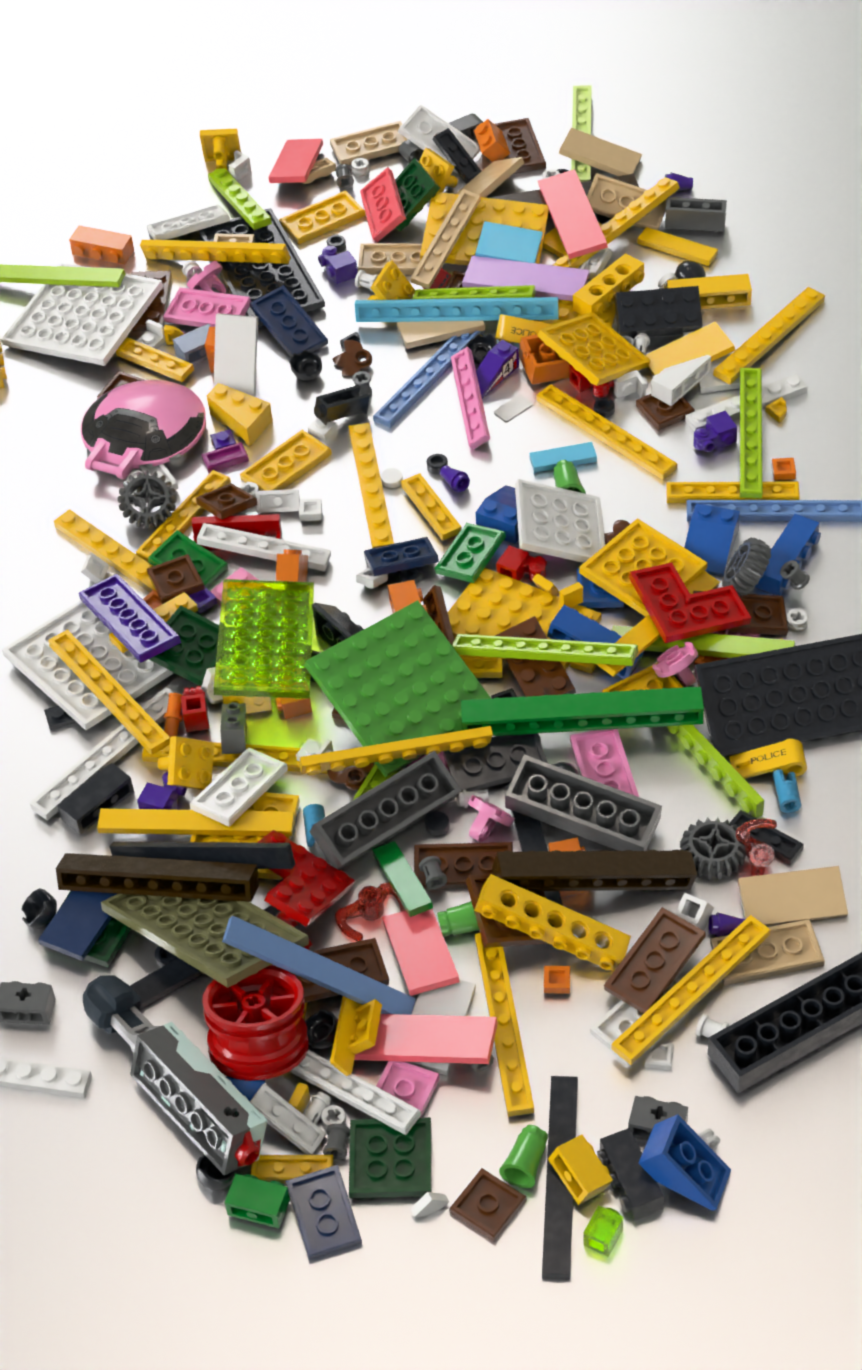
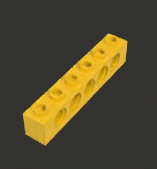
(565, 923)

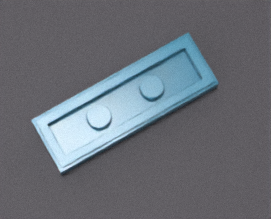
(548, 459)

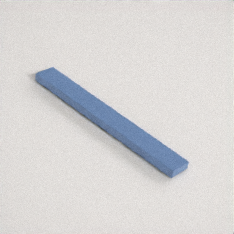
(421, 381)
(785, 509)
(315, 967)

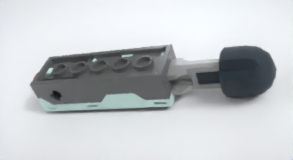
(180, 1078)

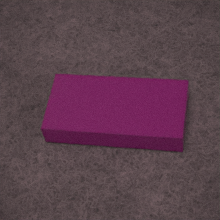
(225, 457)

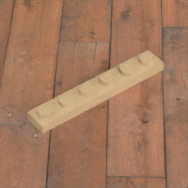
(445, 239)

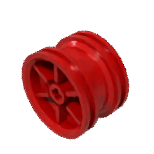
(256, 1025)

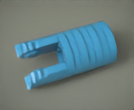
(787, 791)
(312, 814)

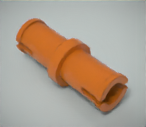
(173, 714)

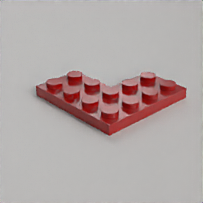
(683, 614)
(308, 886)

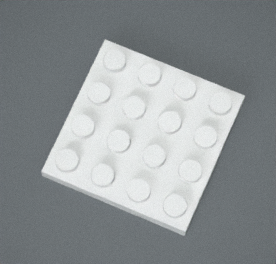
(558, 521)

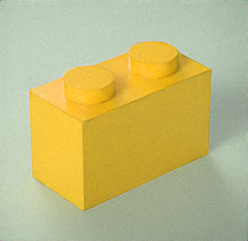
(580, 1169)

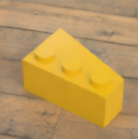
(240, 412)

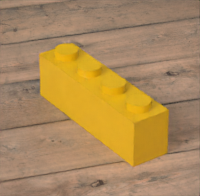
(719, 290)

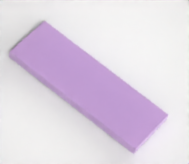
(548, 279)

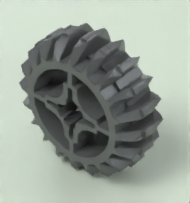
(138, 499)
(747, 566)
(727, 853)

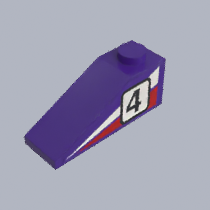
(497, 366)

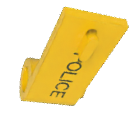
(513, 328)
(783, 755)

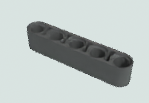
(465, 124)

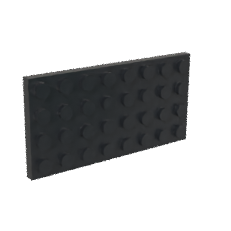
(261, 278)
(783, 695)

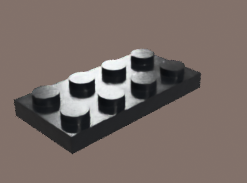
(494, 763)

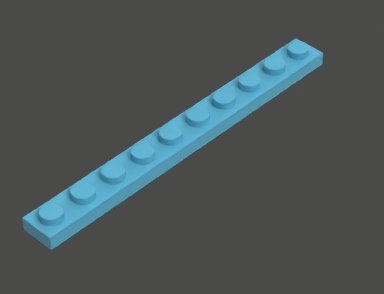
(456, 309)

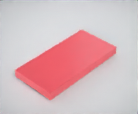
(296, 160)
(382, 204)
(420, 951)

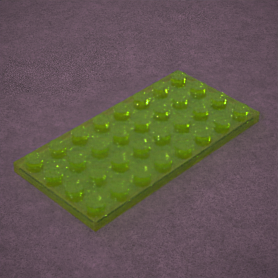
(264, 639)

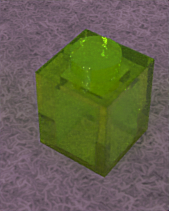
(603, 1230)

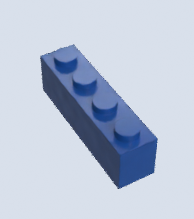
(792, 544)
(576, 627)

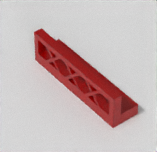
(257, 524)

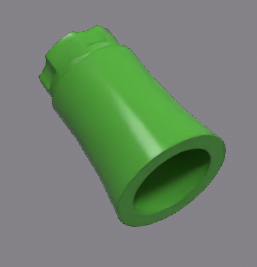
(567, 477)
(458, 920)
(524, 1158)

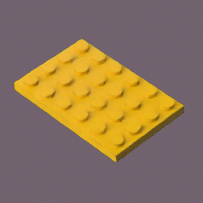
(498, 211)
(502, 602)

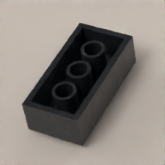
(658, 311)

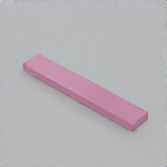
(470, 398)

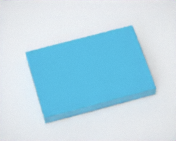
(508, 243)

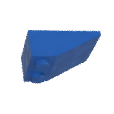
(500, 513)
(713, 536)
(685, 1162)

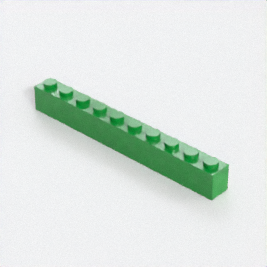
(585, 711)

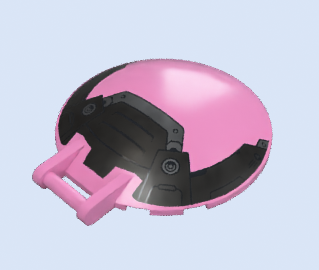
(141, 426)

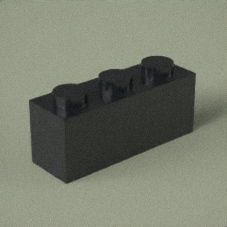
(103, 791)
(637, 1188)

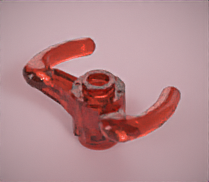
(758, 852)
(368, 906)

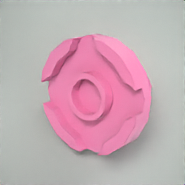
(208, 279)
(676, 662)
(486, 818)

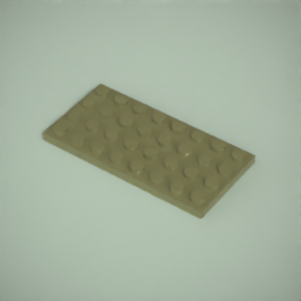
(196, 929)

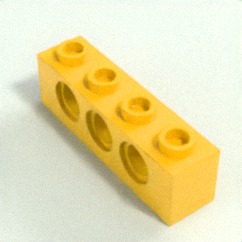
(601, 290)

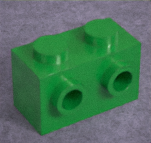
(257, 1200)

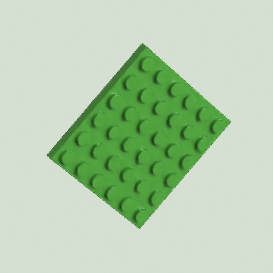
(396, 681)

